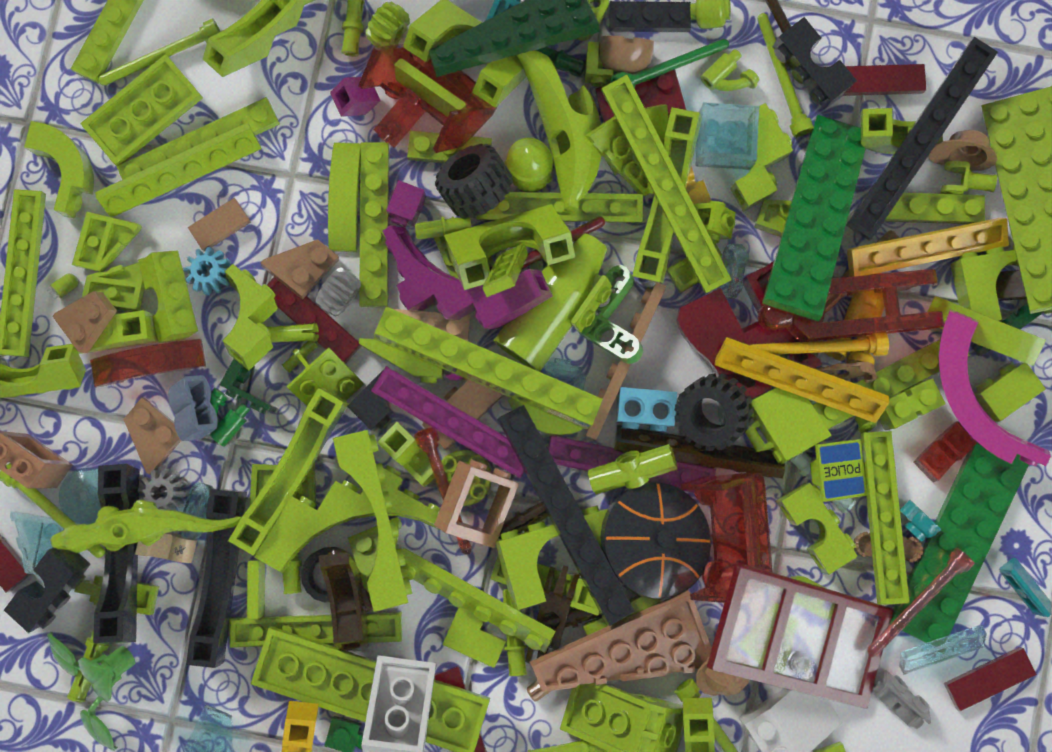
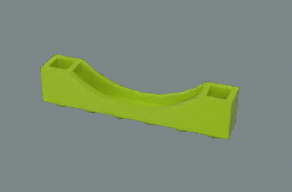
(658, 235)
(305, 446)
(385, 580)

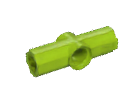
(632, 469)

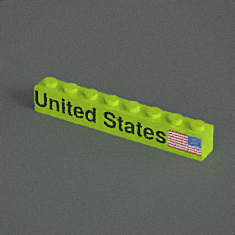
(487, 368)

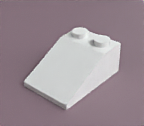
(399, 706)
(790, 722)

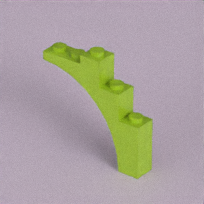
(252, 35)
(302, 523)

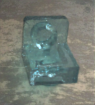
(563, 369)

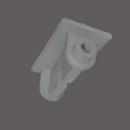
(911, 709)

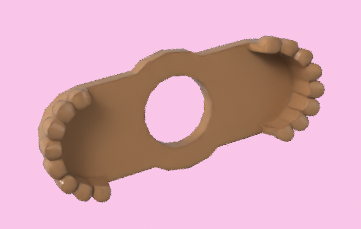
(854, 370)
(912, 547)

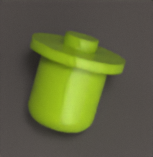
(864, 425)

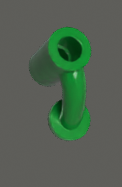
(232, 420)

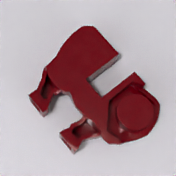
(711, 319)

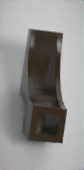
(344, 595)

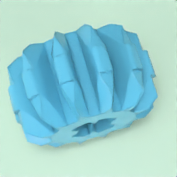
(198, 270)

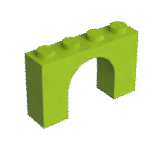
(448, 21)
(535, 228)
(977, 277)
(520, 553)

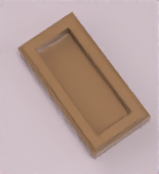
(219, 224)

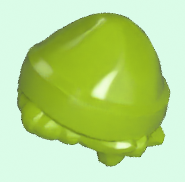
(530, 164)

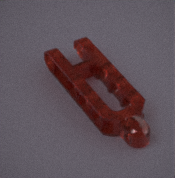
(887, 283)

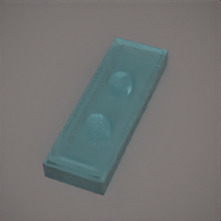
(942, 649)

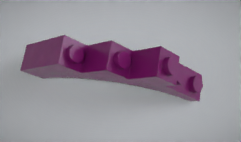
(429, 284)

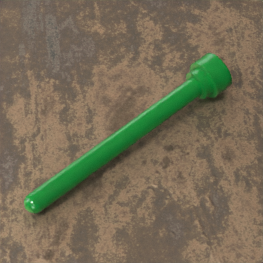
(674, 63)

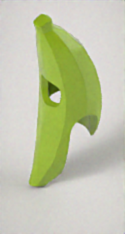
(565, 126)

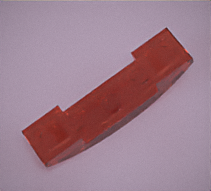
(147, 361)

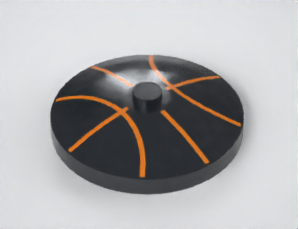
(656, 540)

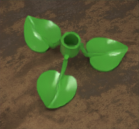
(101, 678)

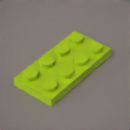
(141, 110)

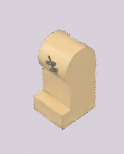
(170, 547)

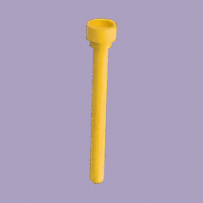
(876, 344)

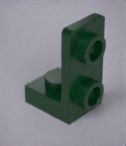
(232, 380)

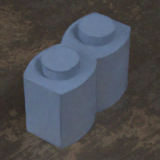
(192, 406)

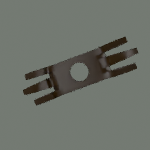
(556, 603)

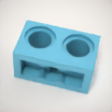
(646, 400)

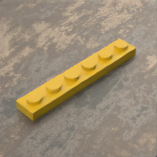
(927, 247)
(801, 380)

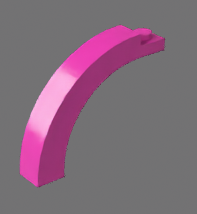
(955, 381)

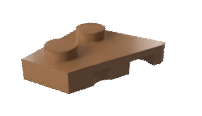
(302, 266)
(85, 320)
(151, 434)

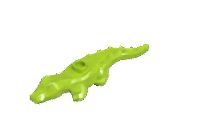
(140, 524)

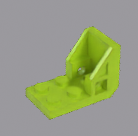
(622, 719)

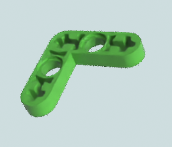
(602, 324)

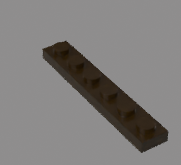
(732, 457)

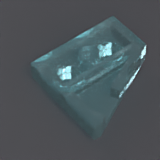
(34, 537)
(212, 732)

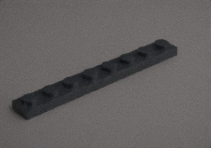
(921, 138)
(565, 515)

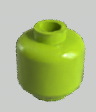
(711, 13)

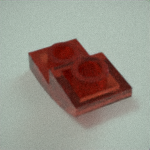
(945, 451)

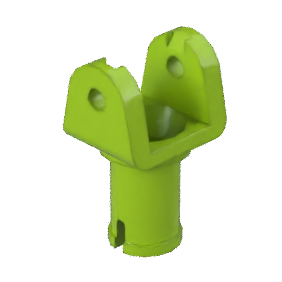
(969, 180)

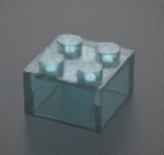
(727, 136)

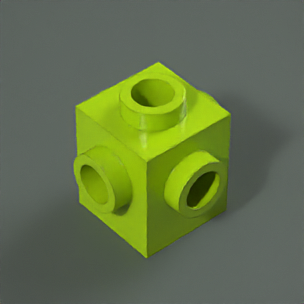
(717, 220)

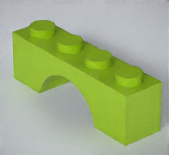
(58, 370)

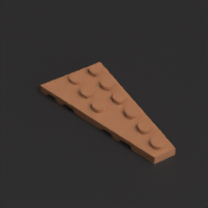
(642, 646)

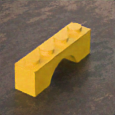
(299, 727)

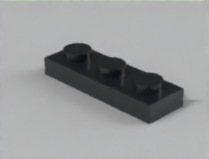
(649, 16)

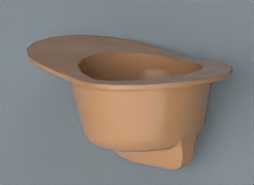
(965, 146)

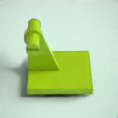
(324, 372)

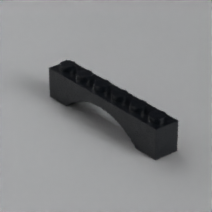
(117, 605)
(211, 622)

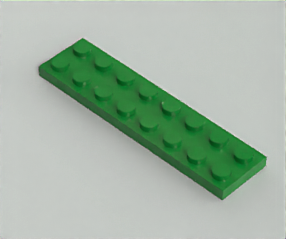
(816, 219)
(967, 522)

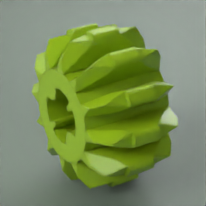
(387, 25)

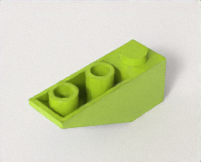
(127, 331)

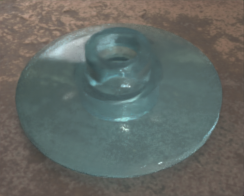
(69, 496)

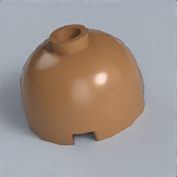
(625, 53)

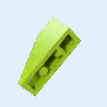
(414, 366)

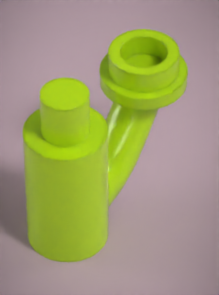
(715, 75)

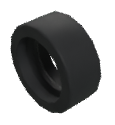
(307, 574)

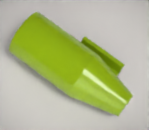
(575, 298)

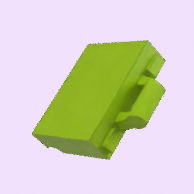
(787, 424)

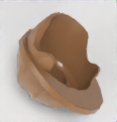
(719, 683)

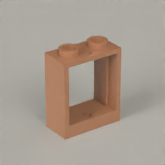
(31, 461)
(456, 497)

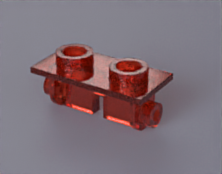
(401, 118)

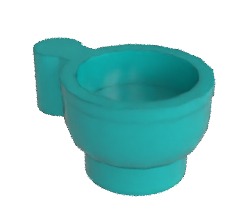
(919, 523)

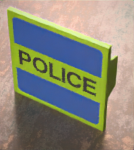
(839, 470)

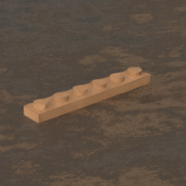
(618, 371)

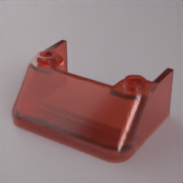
(460, 124)
(737, 525)

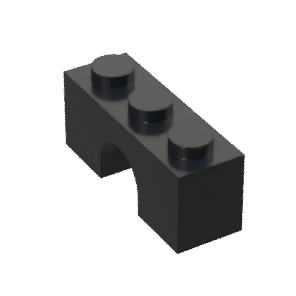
(823, 83)
(34, 604)

